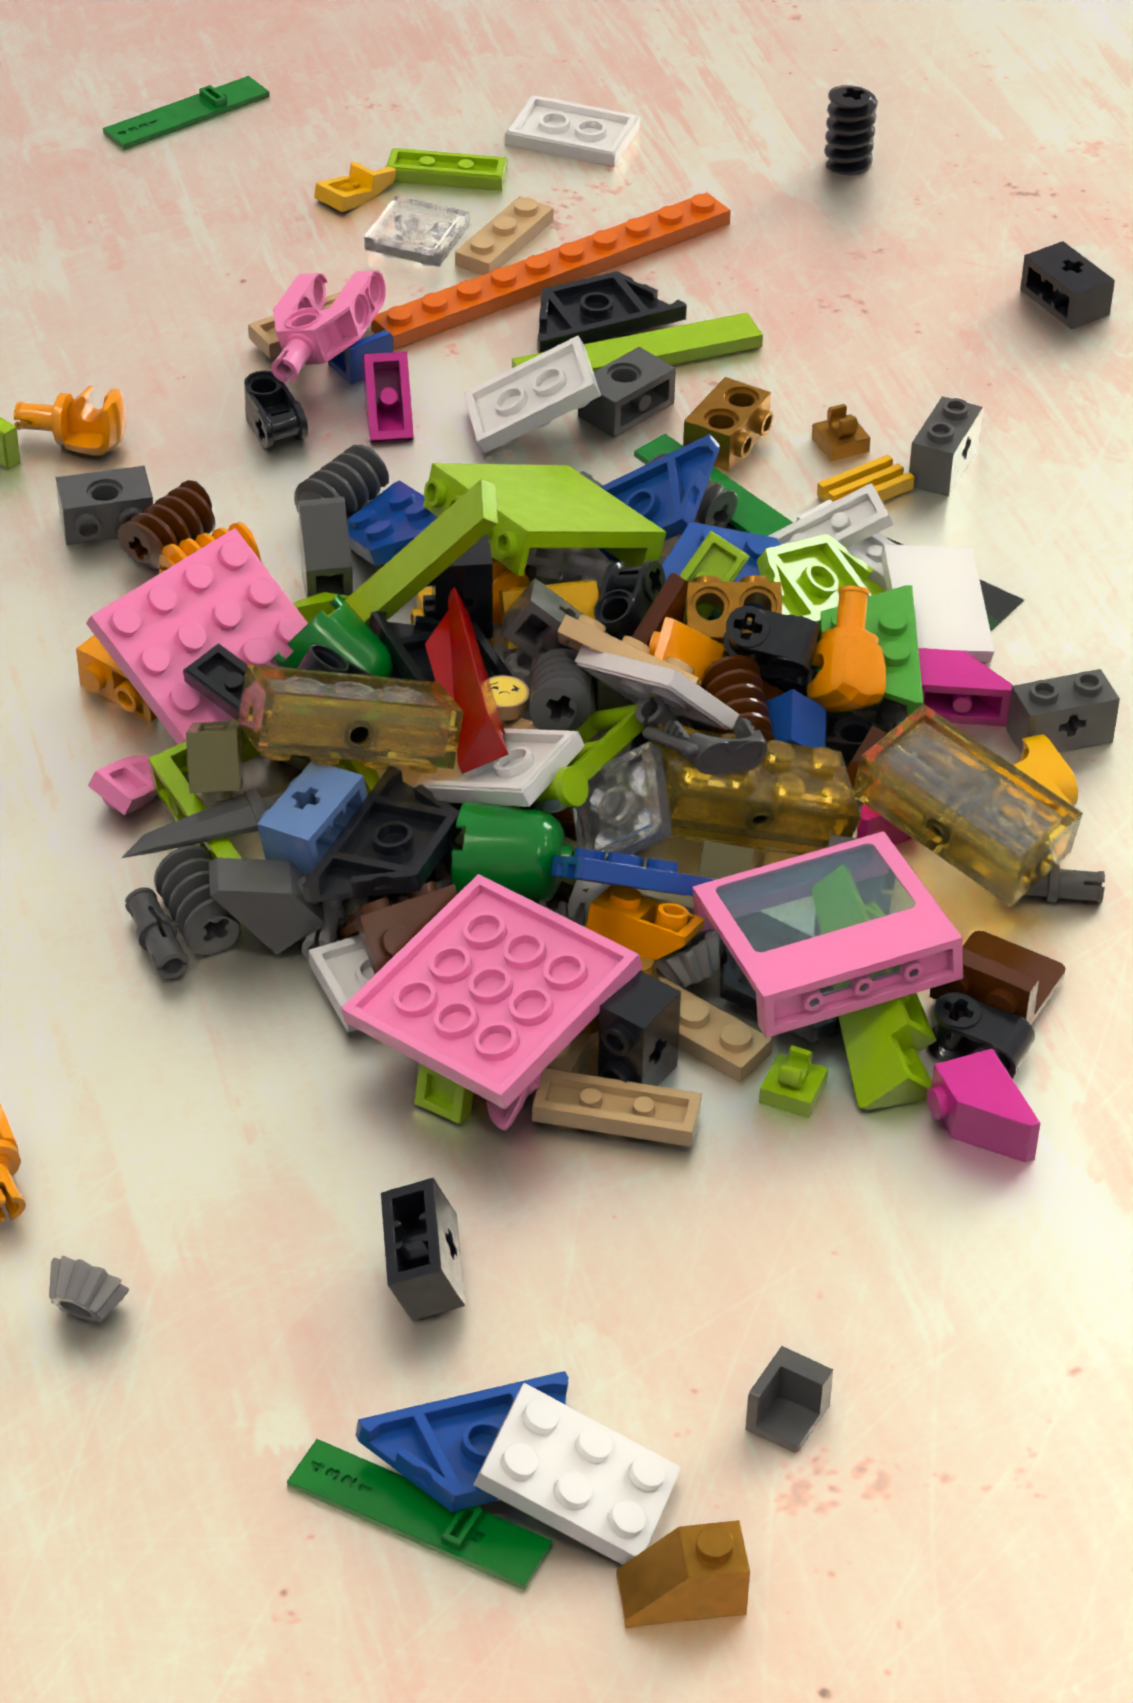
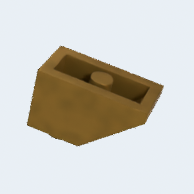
(687, 1576)

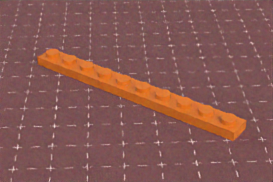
(558, 266)

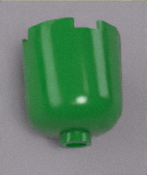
(344, 634)
(510, 849)

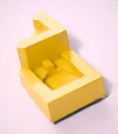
(352, 191)

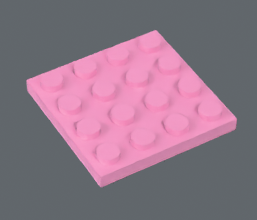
(184, 612)
(491, 990)

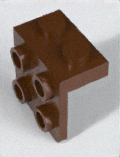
(390, 927)
(1005, 976)

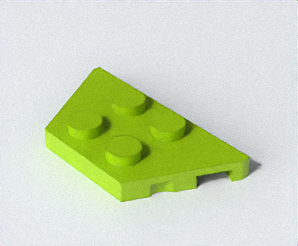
(812, 574)

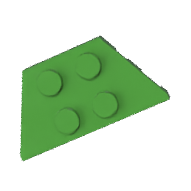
(893, 621)

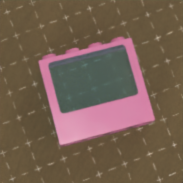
(831, 932)

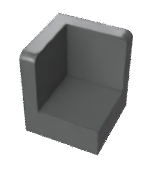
(789, 1399)

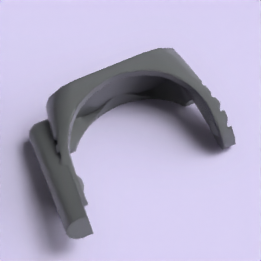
(711, 753)

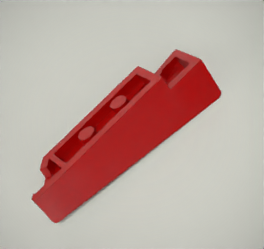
(462, 673)

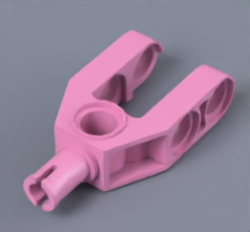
(318, 335)

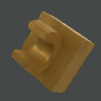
(840, 434)

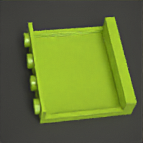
(547, 510)

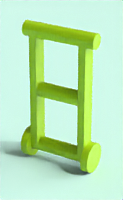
(572, 781)

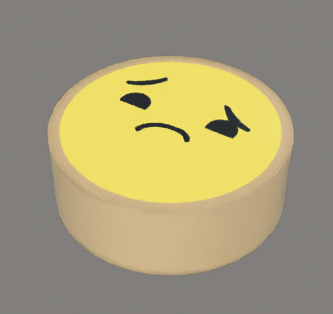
(510, 696)

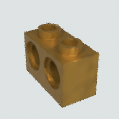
(734, 417)
(726, 598)

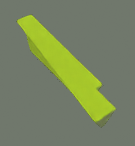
(884, 1054)

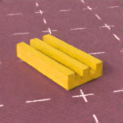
(881, 472)

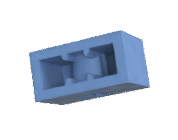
(311, 815)

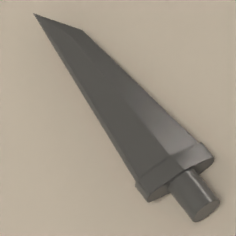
(217, 822)

